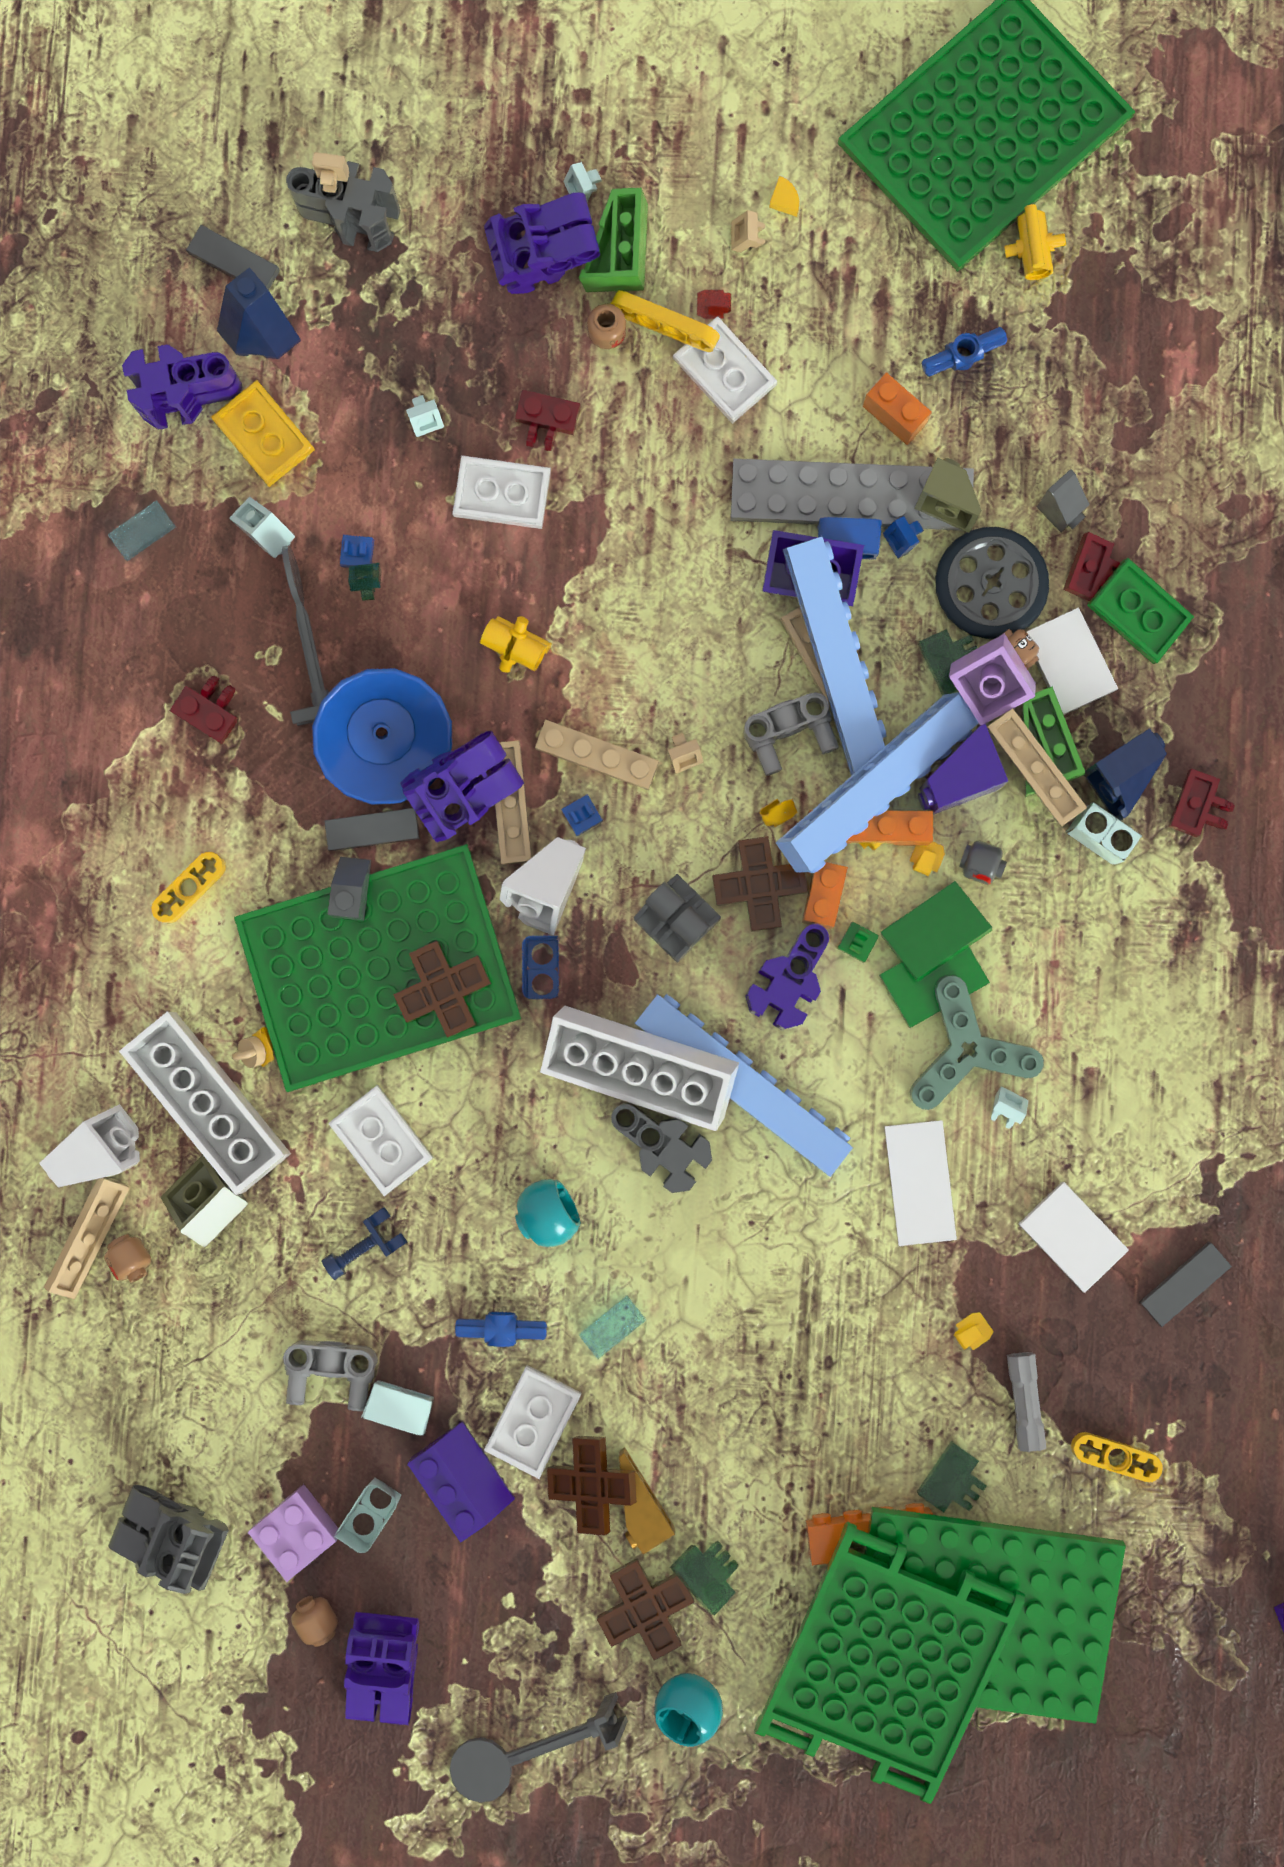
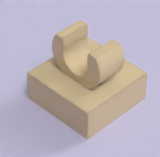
(330, 170)
(745, 232)
(684, 754)

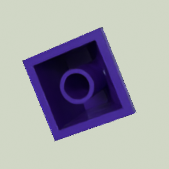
(965, 775)

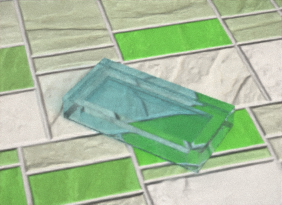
(141, 530)
(612, 1327)

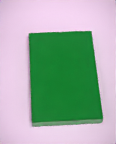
(1140, 610)
(936, 931)
(918, 999)

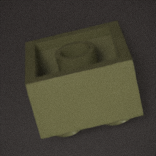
(950, 496)
(202, 1203)

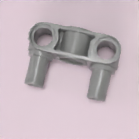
(786, 720)
(332, 1361)

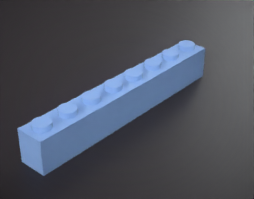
(836, 651)
(877, 784)
(753, 1090)

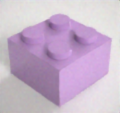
(992, 679)
(294, 1533)

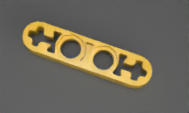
(666, 321)

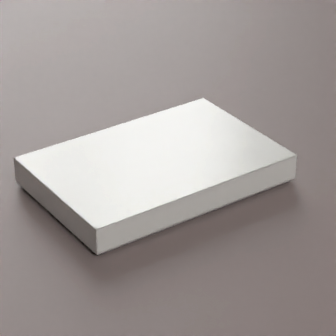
(728, 373)
(501, 492)
(1072, 661)
(380, 1140)
(1073, 1237)
(532, 1421)

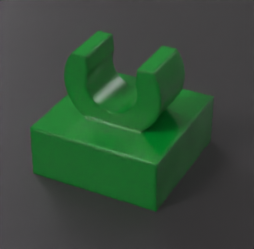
(858, 942)

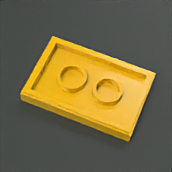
(262, 433)

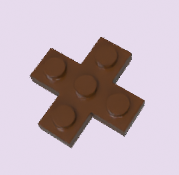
(759, 884)
(442, 989)
(591, 1485)
(645, 1609)

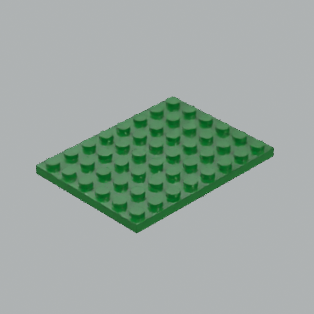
(985, 128)
(334, 979)
(1065, 1626)

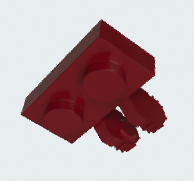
(546, 413)
(203, 713)
(1195, 802)

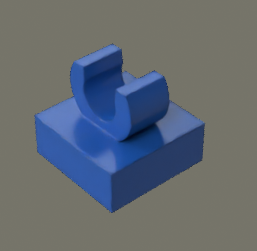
(902, 536)
(356, 550)
(582, 815)

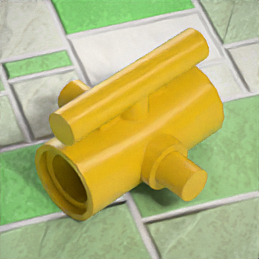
(1034, 244)
(514, 643)

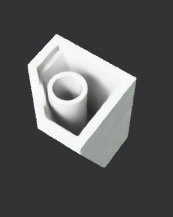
(544, 884)
(94, 1149)

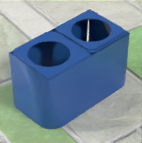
(853, 530)
(535, 969)

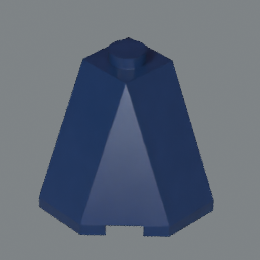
(253, 320)
(1126, 772)

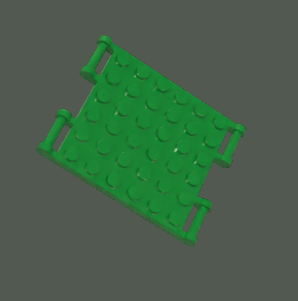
(889, 1664)

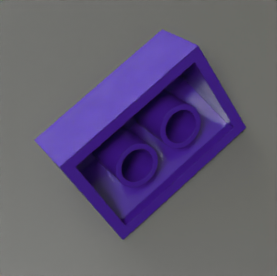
(846, 562)
(461, 1481)

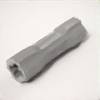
(1026, 1400)

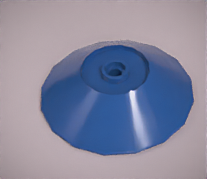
(370, 764)

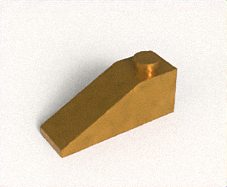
(646, 1519)

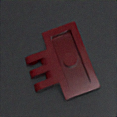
(1090, 566)

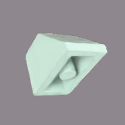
(262, 527)

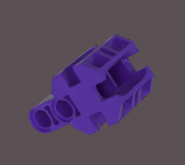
(554, 241)
(178, 384)
(472, 778)
(785, 984)
(381, 1667)

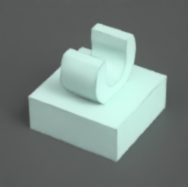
(581, 181)
(424, 416)
(1010, 1106)

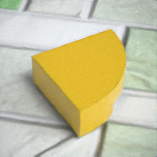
(785, 197)

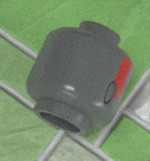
(982, 862)

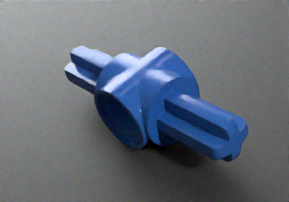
(975, 344)
(501, 1329)

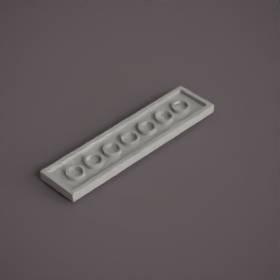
(813, 490)

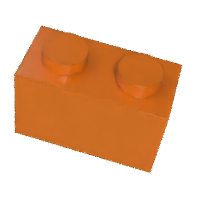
(896, 408)
(825, 895)

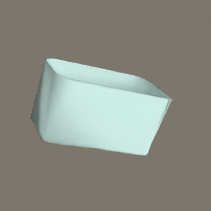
(1092, 840)
(398, 1408)
(346, 1532)

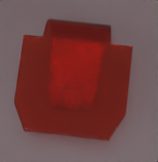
(713, 304)

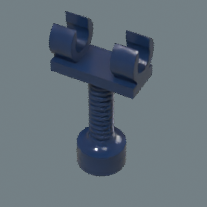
(336, 1265)

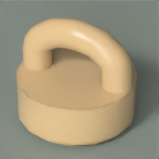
(250, 1052)

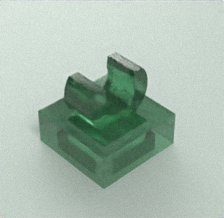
(365, 579)

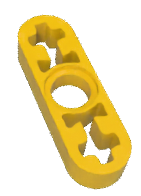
(178, 909)
(1140, 1456)

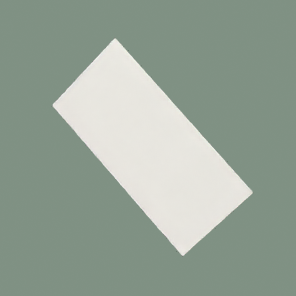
(920, 1183)

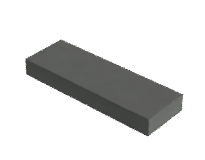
(229, 256)
(371, 829)
(1185, 1284)

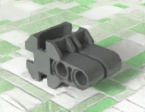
(353, 209)
(676, 917)
(668, 1151)
(168, 1540)

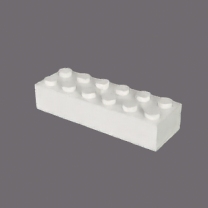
(639, 1067)
(205, 1102)

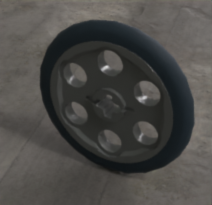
(1016, 550)

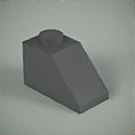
(1064, 502)
(349, 889)

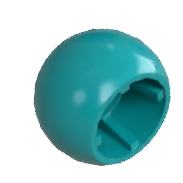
(547, 1213)
(688, 1709)

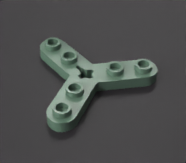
(962, 1027)

